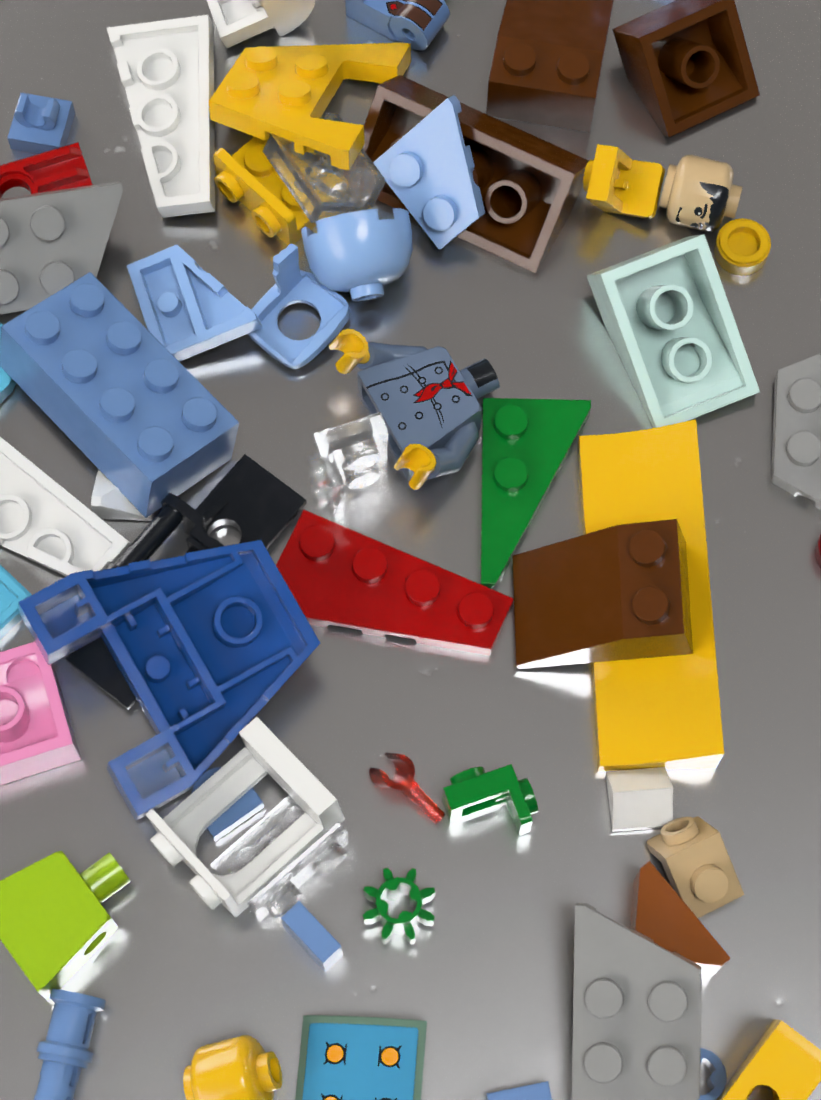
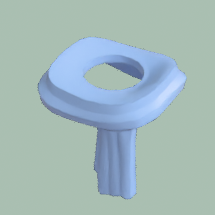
(290, 288)

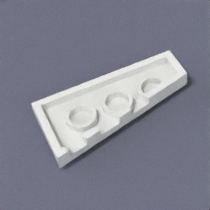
(169, 88)
(50, 523)

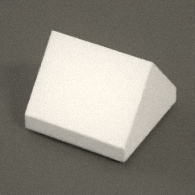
(639, 798)

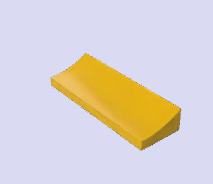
(663, 706)

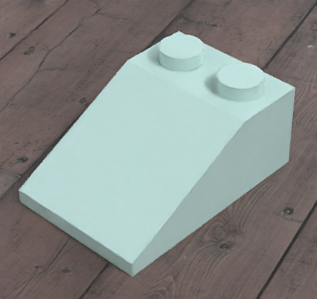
(674, 331)

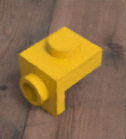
(623, 184)

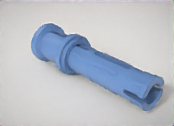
(66, 1044)

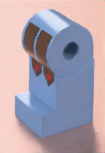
(401, 20)

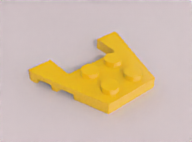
(291, 86)

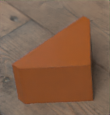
(670, 922)

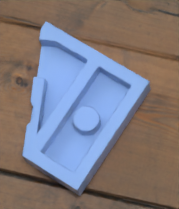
(434, 174)
(186, 304)

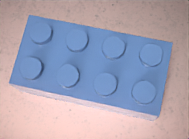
(117, 393)

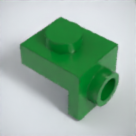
(478, 791)

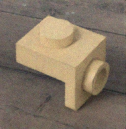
(696, 864)

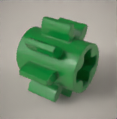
(391, 891)

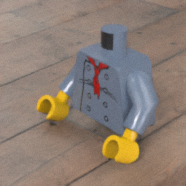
(422, 399)

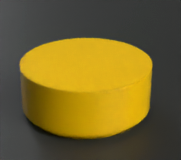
(742, 247)

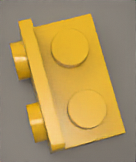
(256, 184)

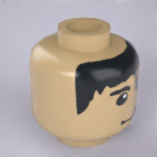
(700, 193)

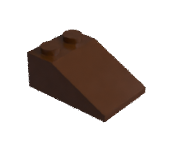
(549, 62)
(603, 597)

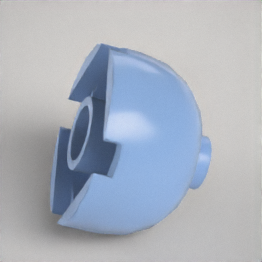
(359, 251)

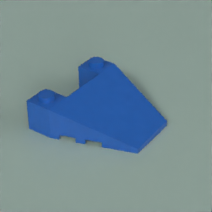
(197, 644)

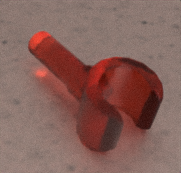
(404, 781)

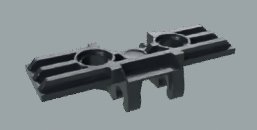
(244, 499)

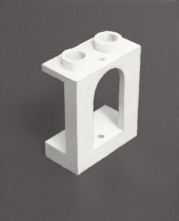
(182, 827)

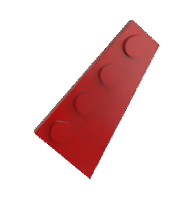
(384, 591)

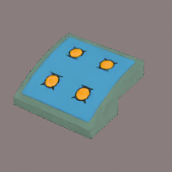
(361, 1058)

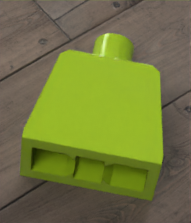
(56, 916)

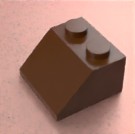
(687, 62)

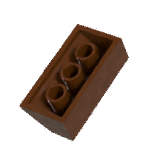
(521, 178)

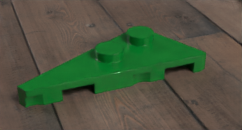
(520, 456)

